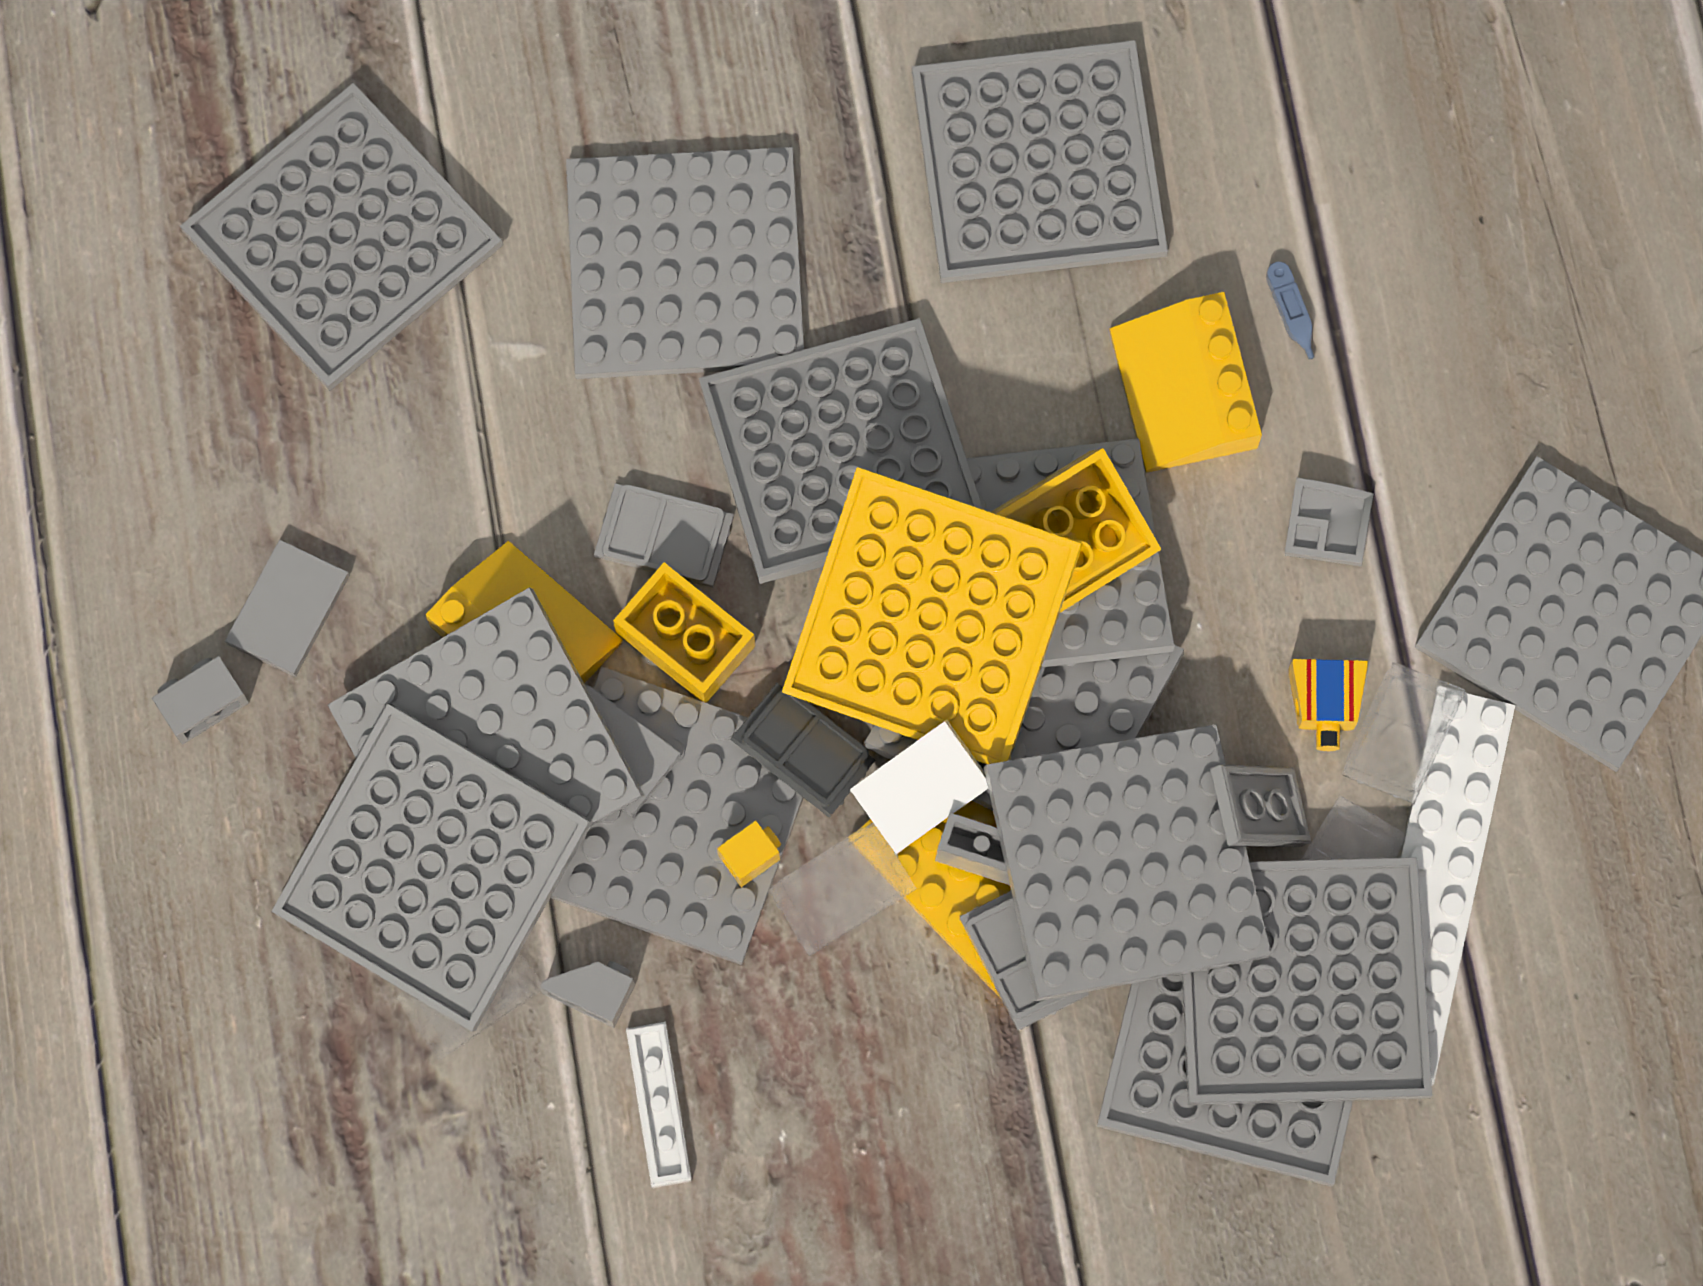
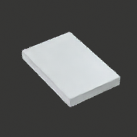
(921, 786)

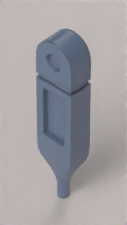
(1290, 305)

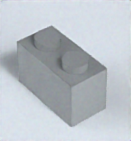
(199, 699)
(972, 848)

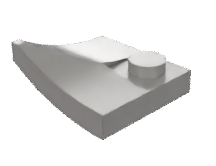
(1328, 522)

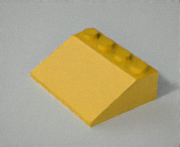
(1186, 383)
(1091, 507)
(508, 574)

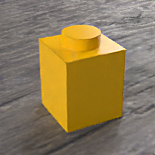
(750, 852)

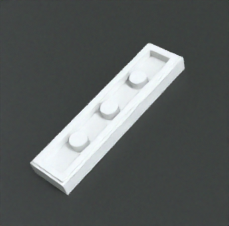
(658, 1104)

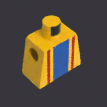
(1327, 697)

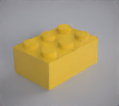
(684, 633)

